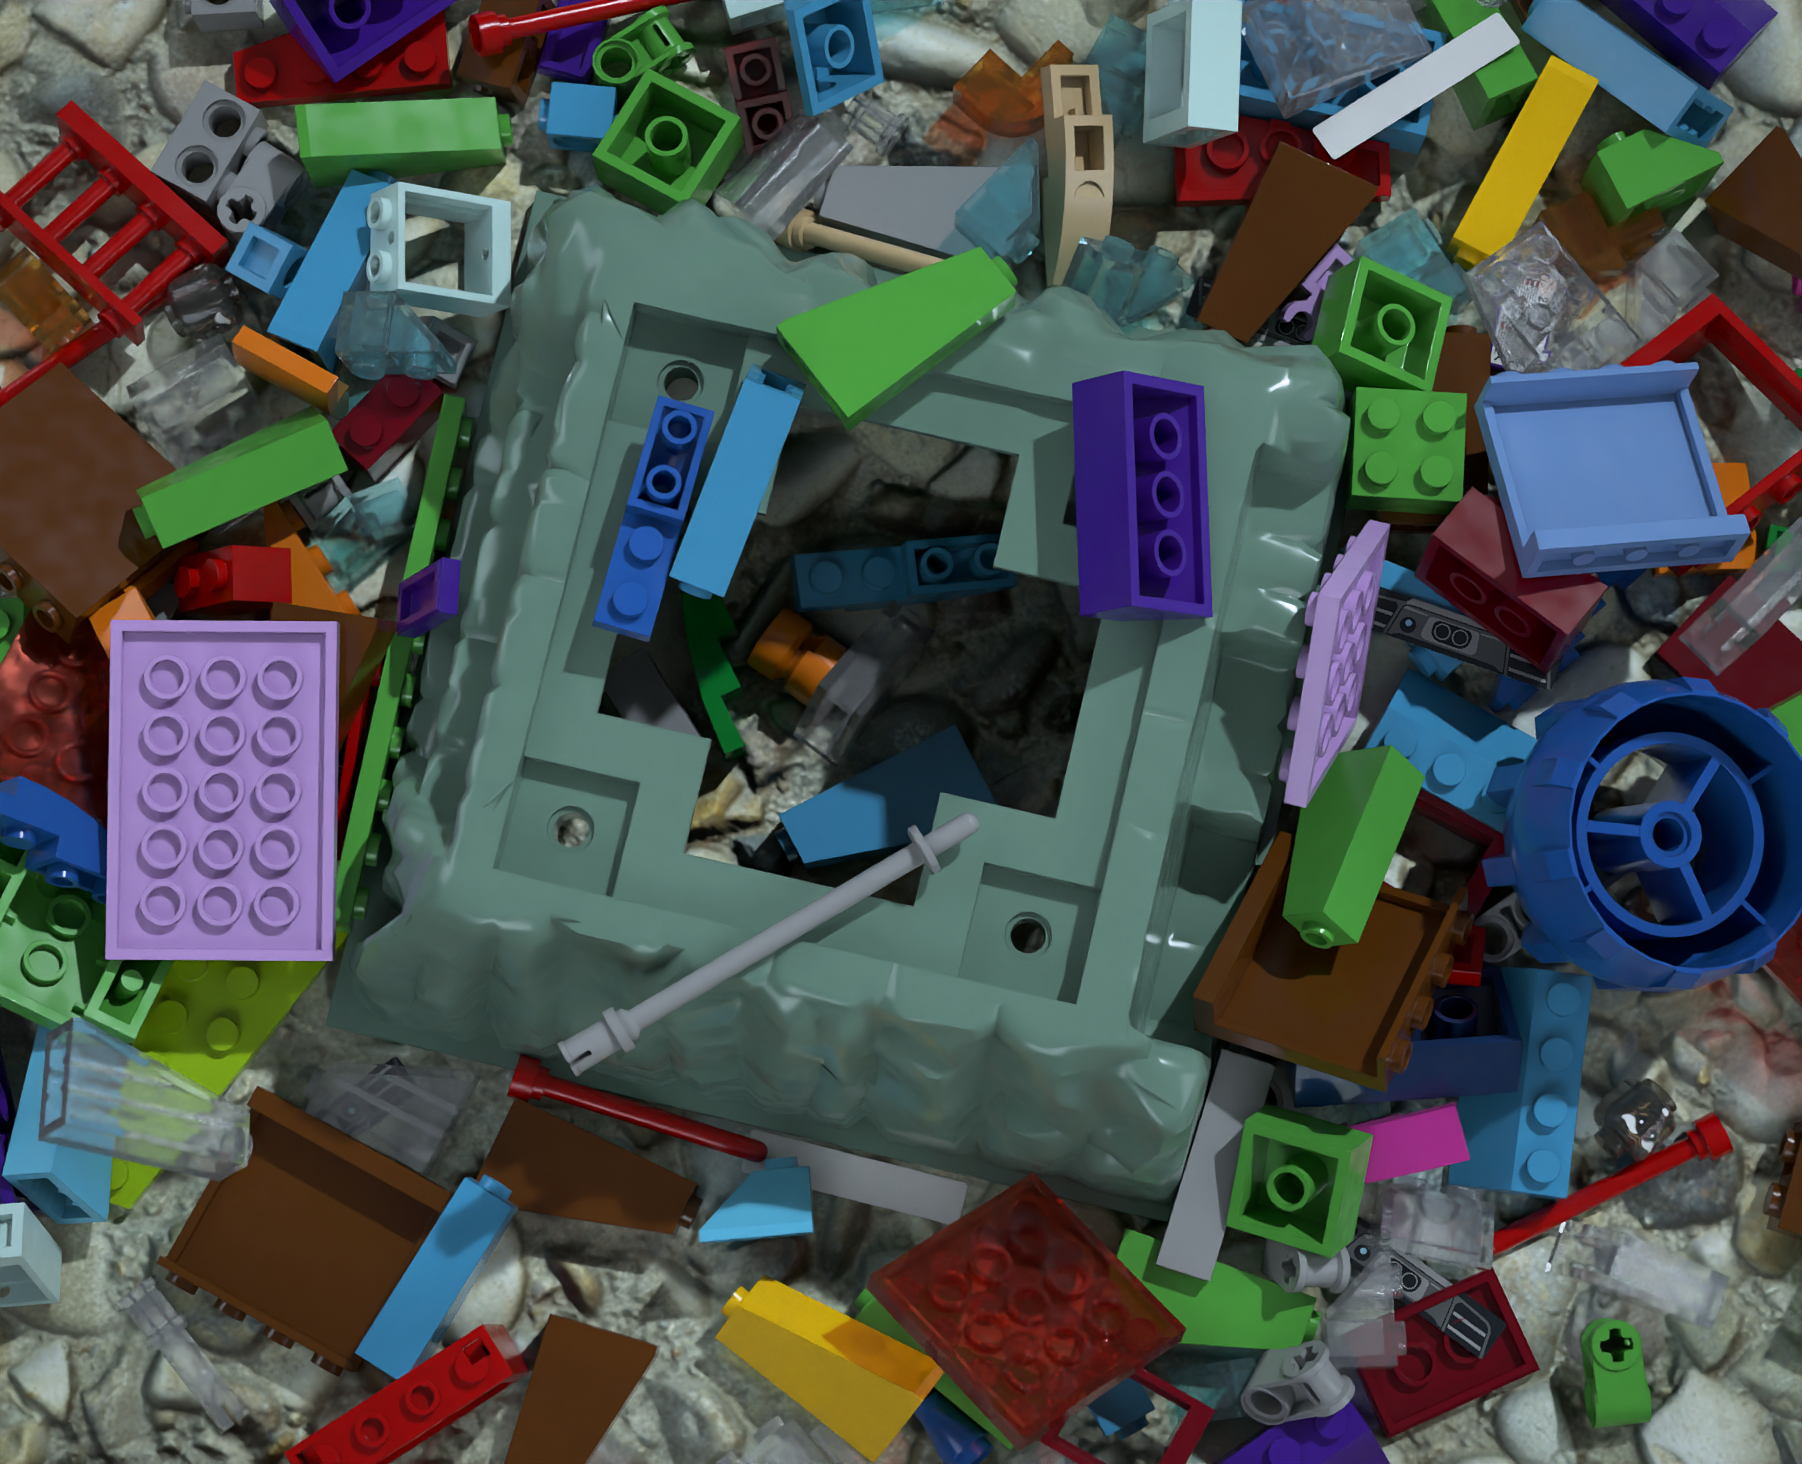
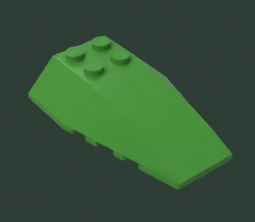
(56, 956)

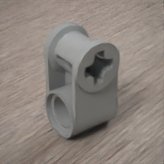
(266, 187)
(1300, 1268)
(1295, 1385)

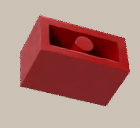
(233, 580)

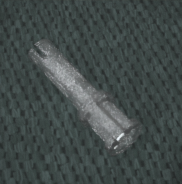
(167, 1332)

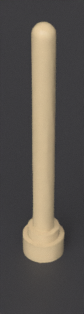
(807, 232)

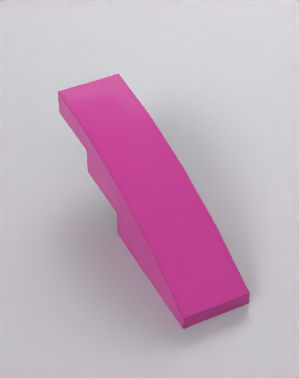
(1413, 1142)

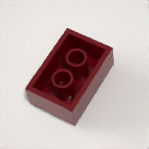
(1478, 572)

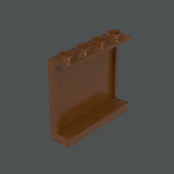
(70, 500)
(1337, 1006)
(306, 1233)

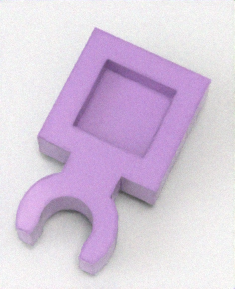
(1314, 286)

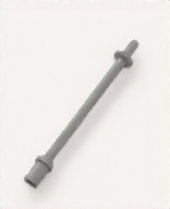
(623, 1026)

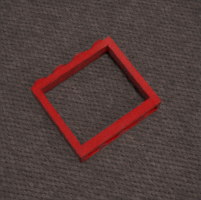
(1717, 324)
(418, 1402)

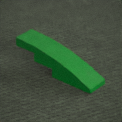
(707, 629)

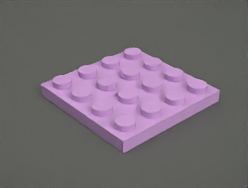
(1333, 662)

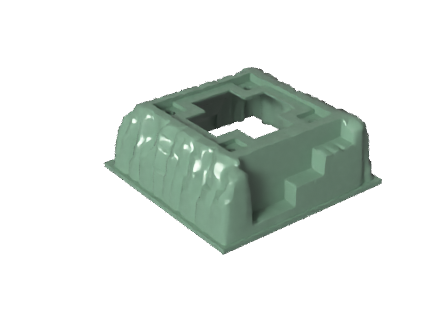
(893, 1018)

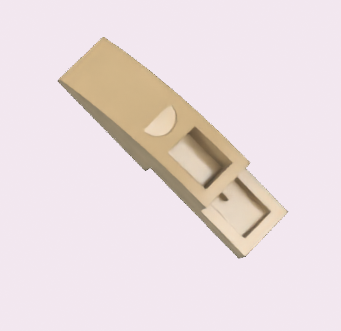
(1080, 164)

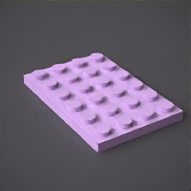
(222, 790)

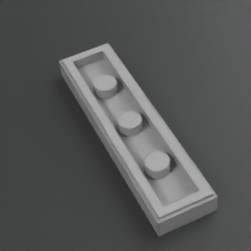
(1206, 1186)

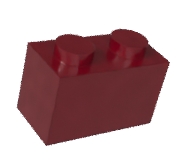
(388, 422)

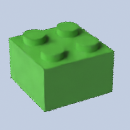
(667, 145)
(1381, 327)
(1405, 450)
(1299, 1180)

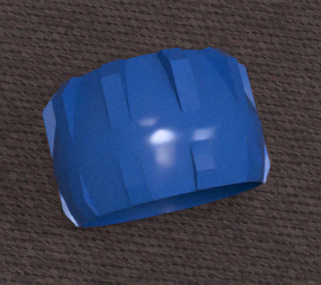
(1745, 836)

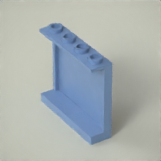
(1605, 470)

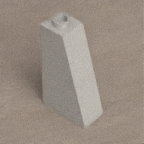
(901, 204)

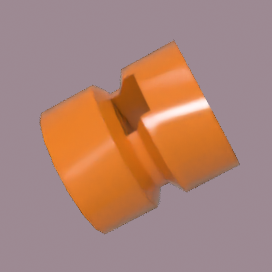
(795, 654)

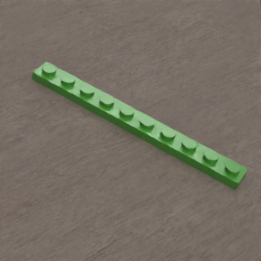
(397, 685)

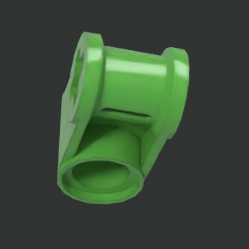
(644, 44)
(1614, 1383)

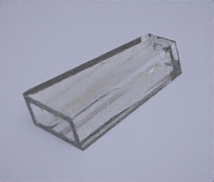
(134, 1108)

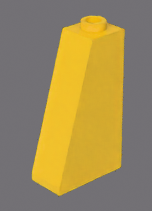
(1522, 162)
(829, 1362)

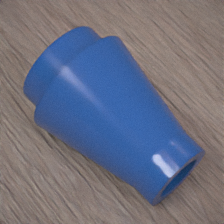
(952, 1432)

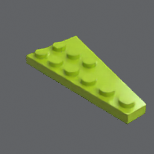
(210, 1028)

